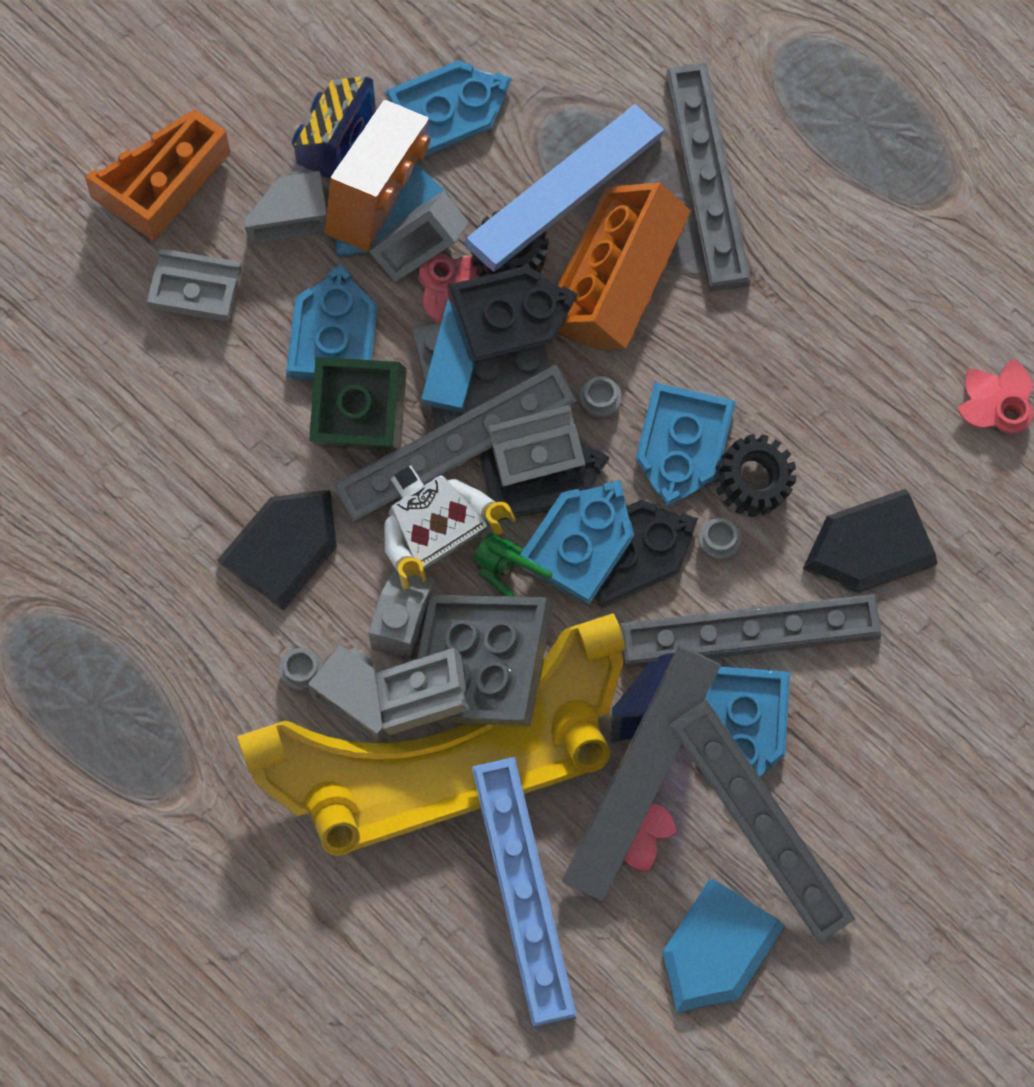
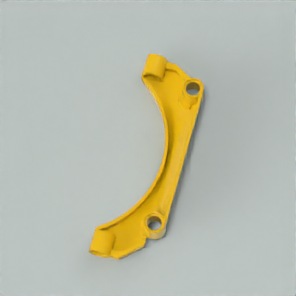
(415, 783)

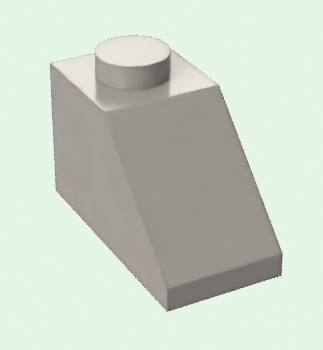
(288, 209)
(420, 236)
(400, 615)
(349, 691)

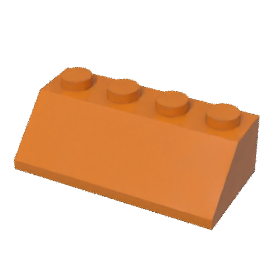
(620, 262)

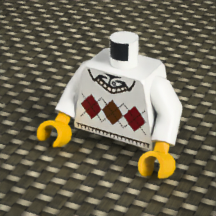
(435, 521)

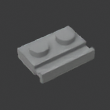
(194, 285)
(536, 445)
(421, 691)

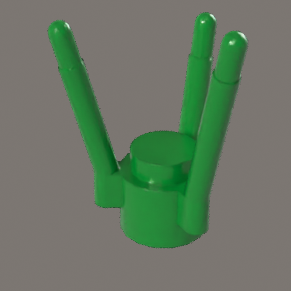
(500, 557)

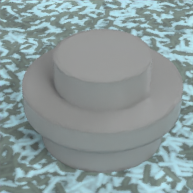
(600, 396)
(720, 538)
(299, 668)

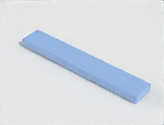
(563, 188)
(524, 892)

